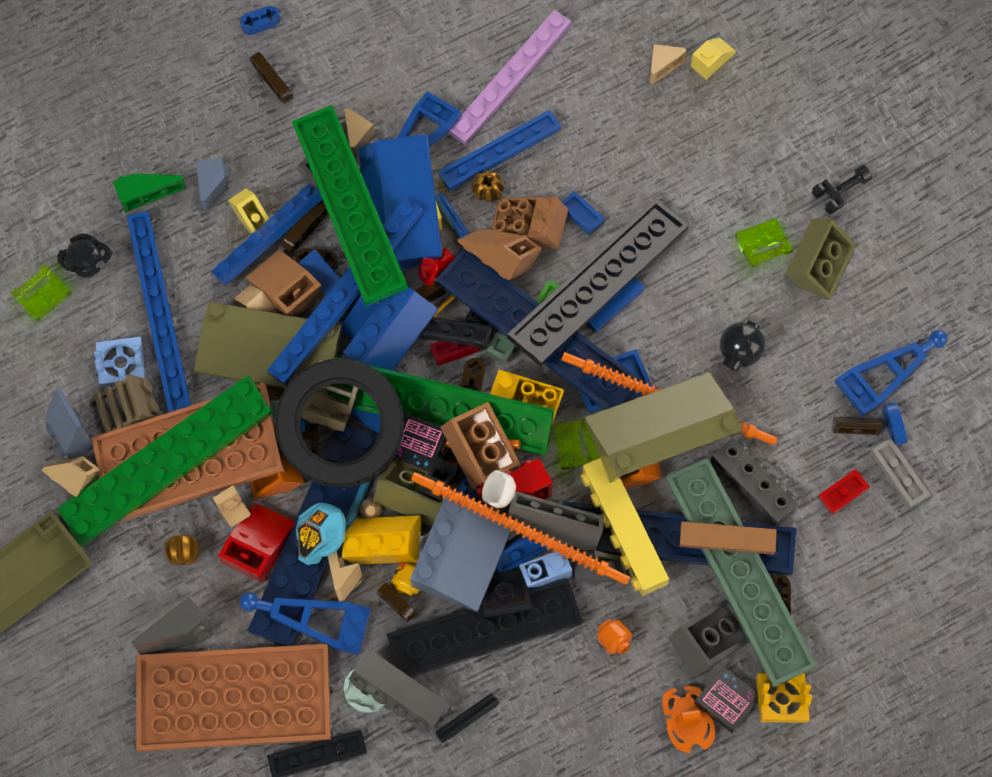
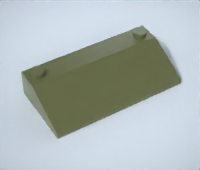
(248, 342)
(662, 425)
(37, 567)

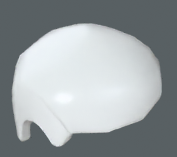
(498, 489)

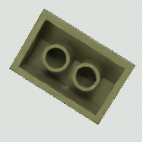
(821, 258)
(403, 495)

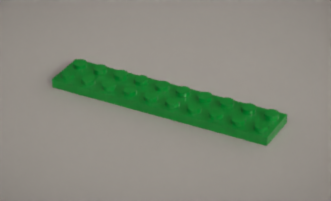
(349, 205)
(442, 402)
(165, 460)

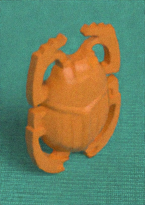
(687, 721)

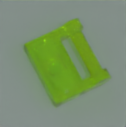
(760, 237)
(45, 298)
(569, 444)

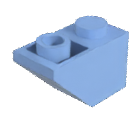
(546, 570)

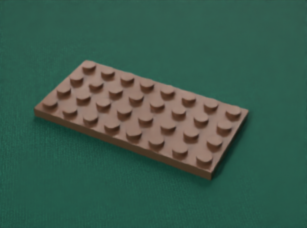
(242, 461)
(232, 698)

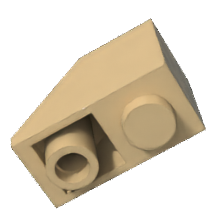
(72, 473)

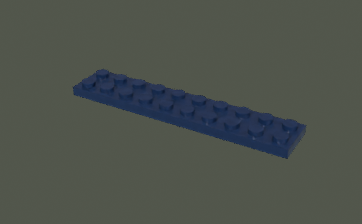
(506, 306)
(665, 537)
(291, 576)

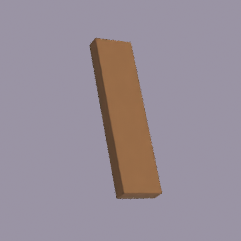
(728, 538)

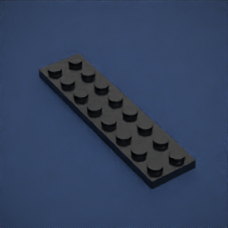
(471, 635)

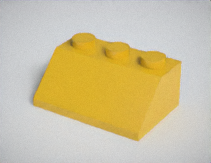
(383, 540)

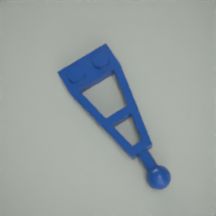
(436, 111)
(862, 395)
(351, 629)

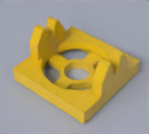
(801, 715)

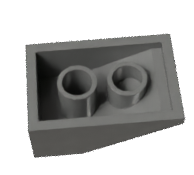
(177, 629)
(709, 638)

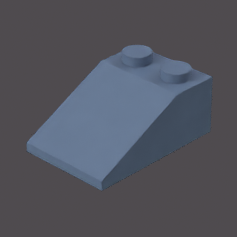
(66, 427)

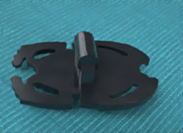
(84, 255)

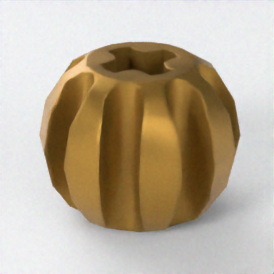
(487, 186)
(181, 550)

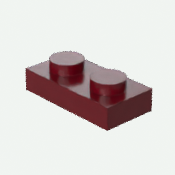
(446, 352)

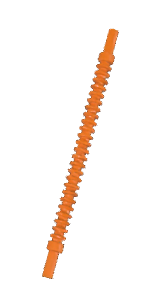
(588, 366)
(602, 568)

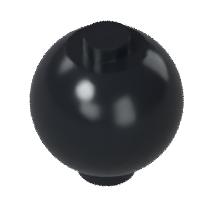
(742, 345)

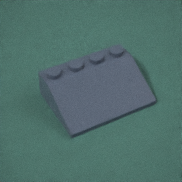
(459, 556)

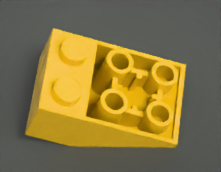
(527, 390)

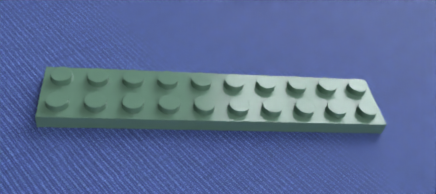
(743, 578)

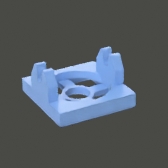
(104, 347)

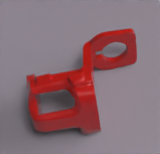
(434, 266)

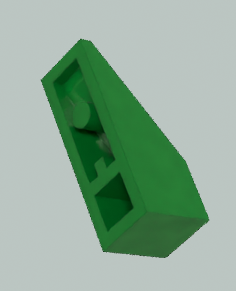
(141, 189)

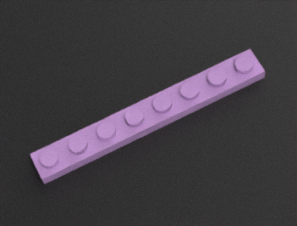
(510, 77)

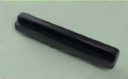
(467, 717)

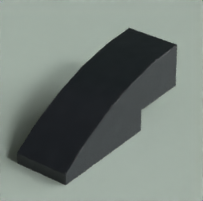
(444, 469)

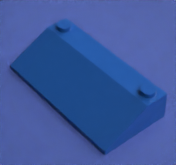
(399, 171)

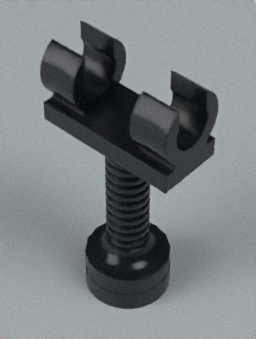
(861, 175)

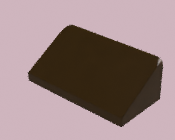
(859, 426)

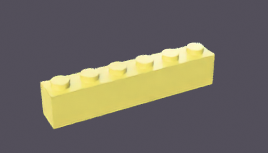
(626, 529)

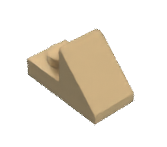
(231, 506)
(343, 576)

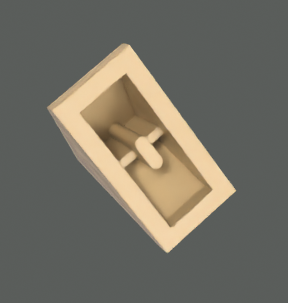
(665, 60)
(359, 130)
(255, 299)

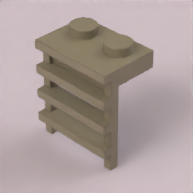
(136, 401)
(329, 409)

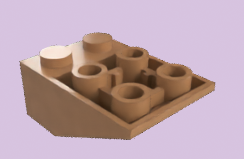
(535, 217)
(502, 251)
(286, 284)

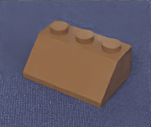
(479, 444)

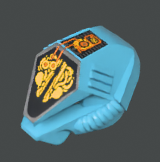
(320, 532)

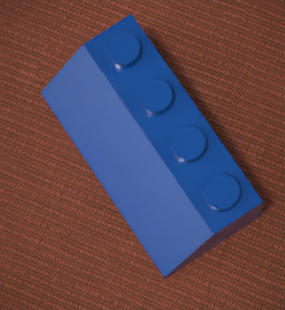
(391, 330)

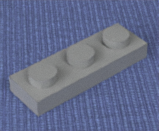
(900, 473)

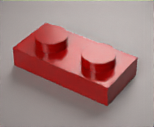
(843, 492)

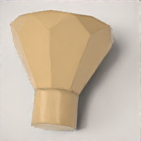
(370, 509)

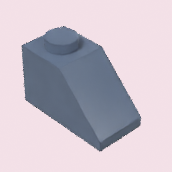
(211, 180)

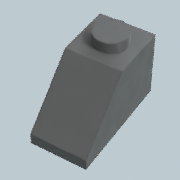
(586, 575)

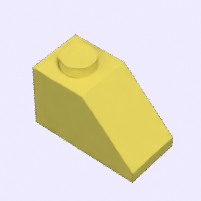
(711, 57)
(249, 210)

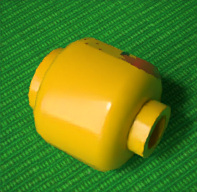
(402, 577)

